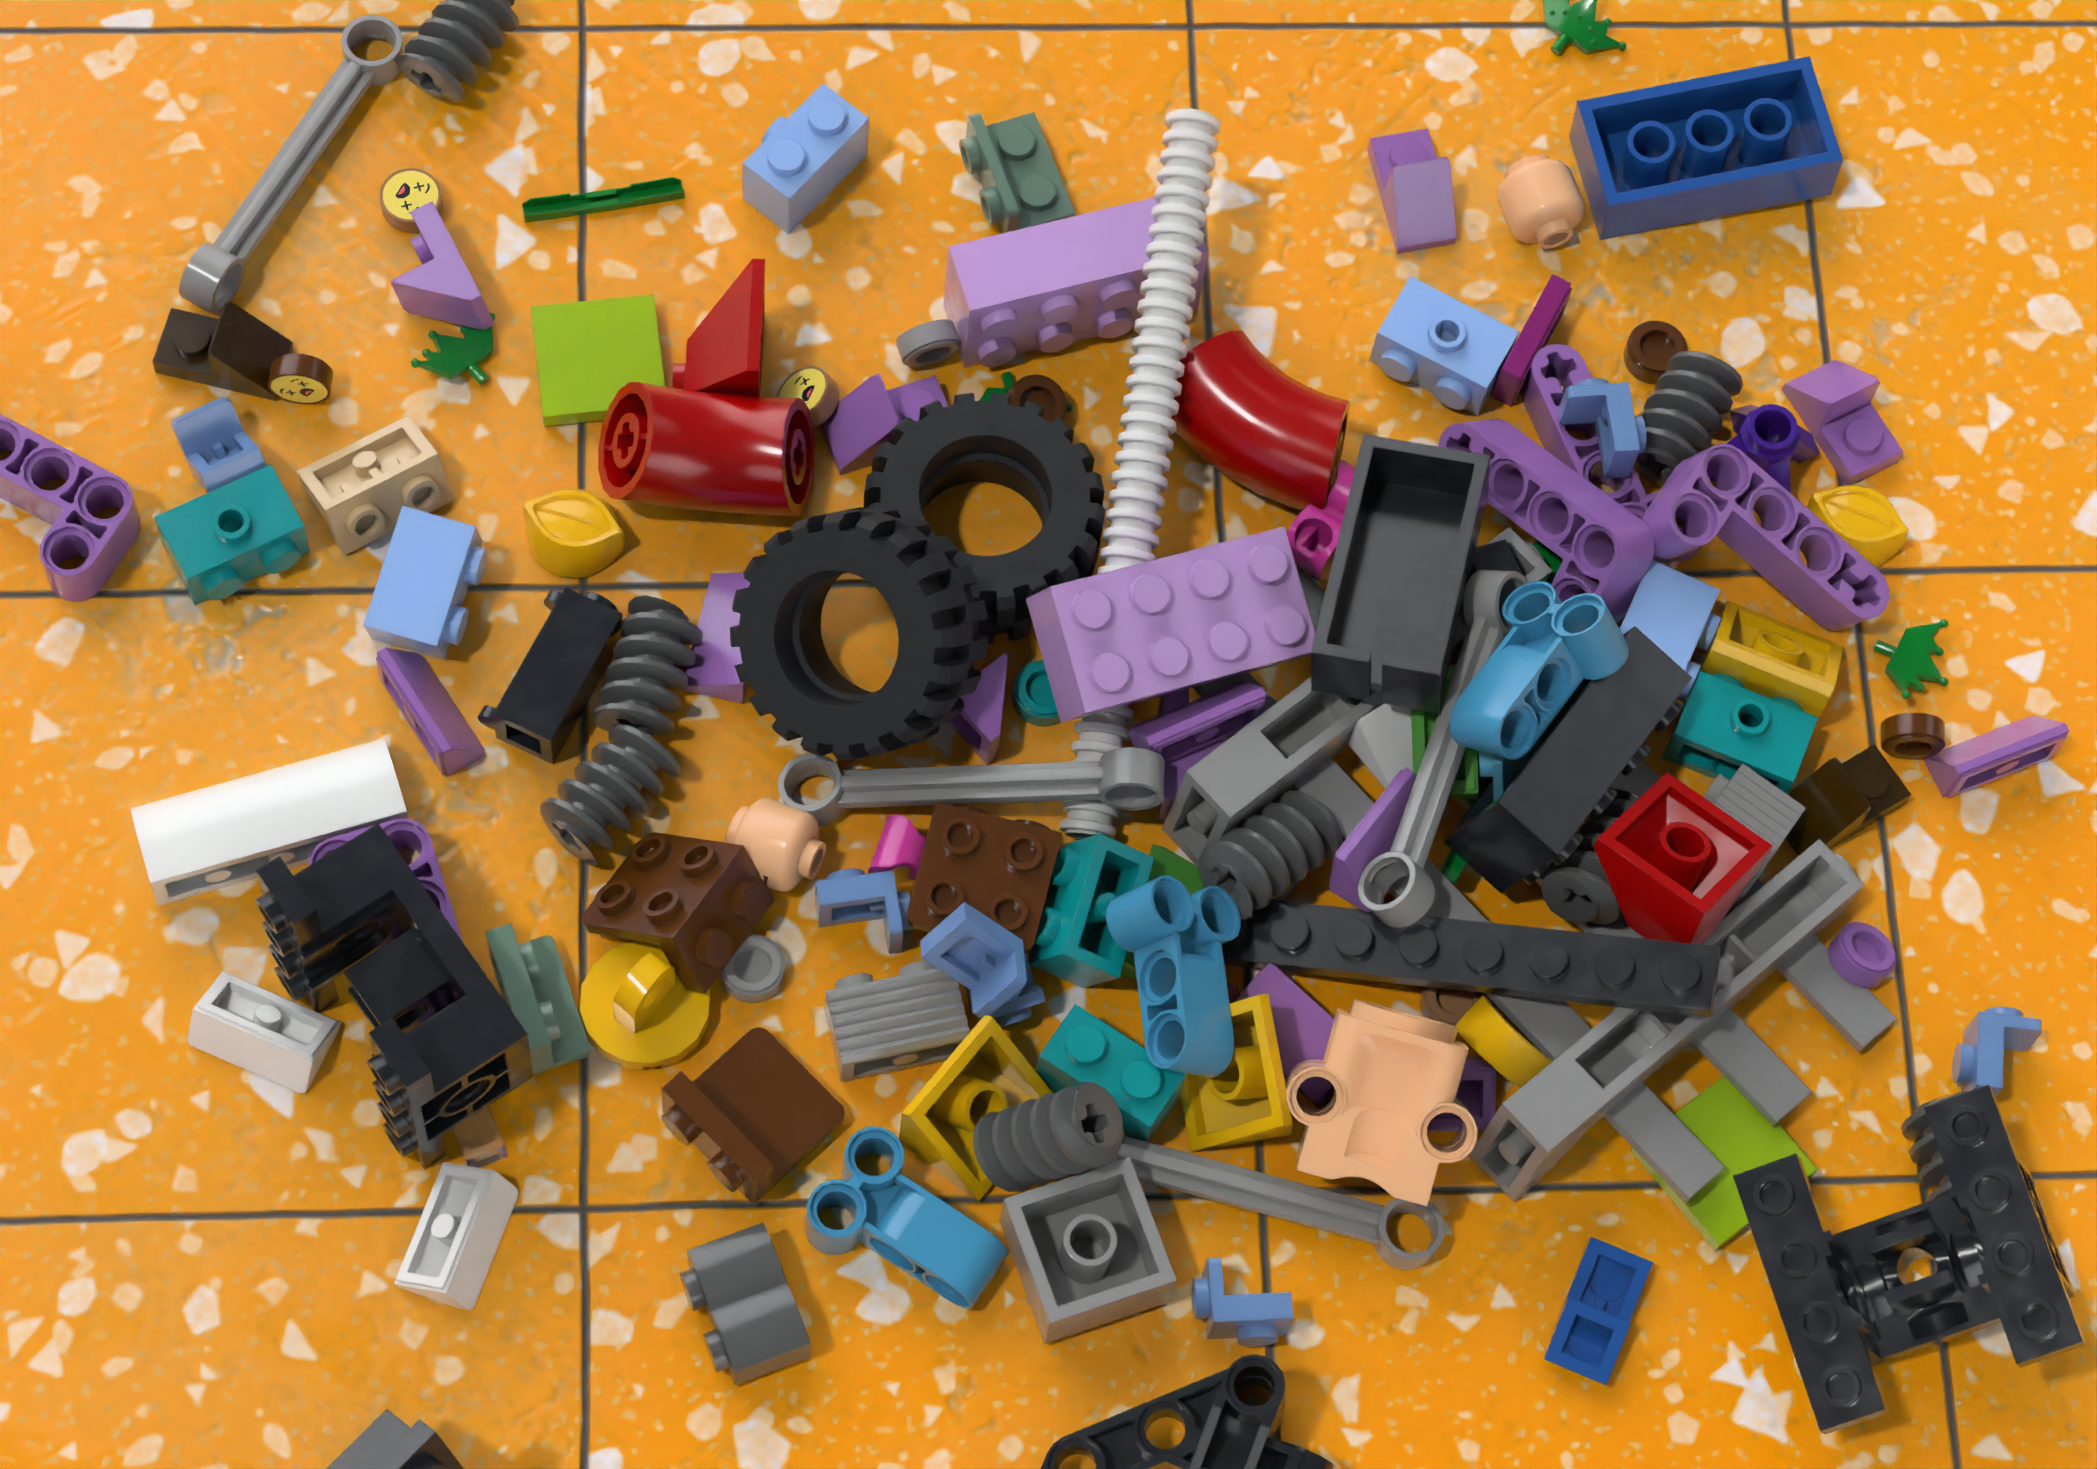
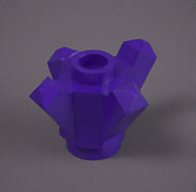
(1771, 440)

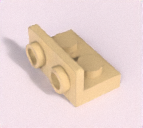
(371, 479)

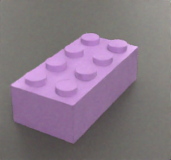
(1051, 283)
(1171, 624)

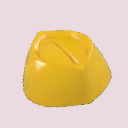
(1862, 520)
(573, 532)
(1501, 1042)

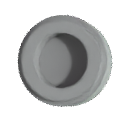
(928, 343)
(754, 970)

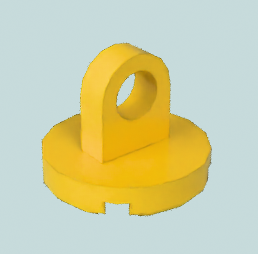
(640, 1009)

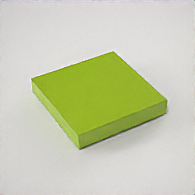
(592, 352)
(1740, 1142)

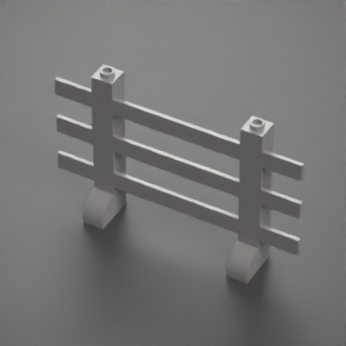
(1592, 1069)

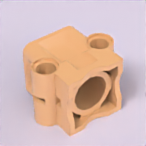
(1388, 1084)

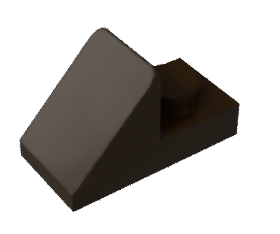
(220, 352)
(1845, 799)

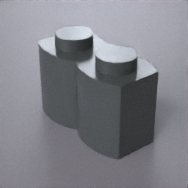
(747, 1305)

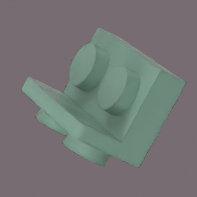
(1015, 173)
(539, 997)

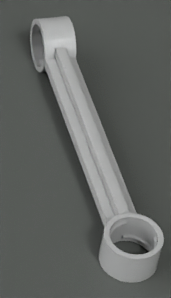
(219, 267)
(1487, 628)
(1121, 779)
(1282, 1198)

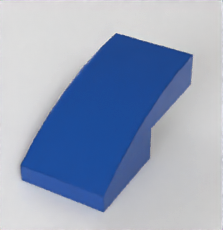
(1597, 1310)

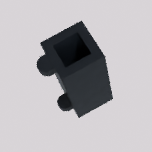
(557, 674)

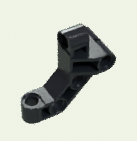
(1216, 1424)

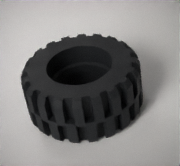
(1006, 448)
(786, 649)

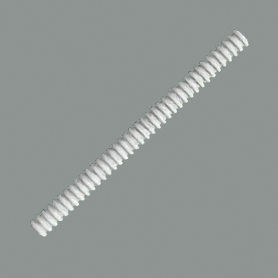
(1151, 402)

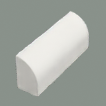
(240, 825)

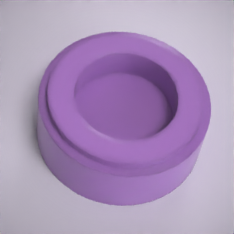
(1862, 955)

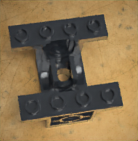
(439, 1024)
(1848, 1289)

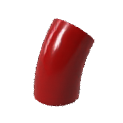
(1260, 422)
(707, 451)

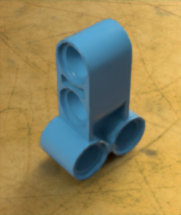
(1536, 669)
(1180, 971)
(904, 1224)

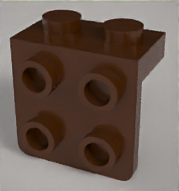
(987, 863)
(688, 898)
(751, 1114)

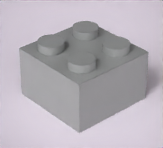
(1087, 1250)

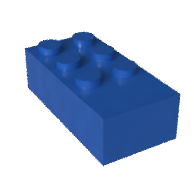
(1705, 148)

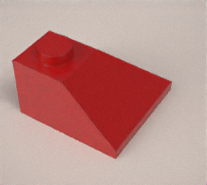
(728, 344)
(1677, 862)

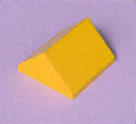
(1774, 658)
(975, 1080)
(1250, 1095)

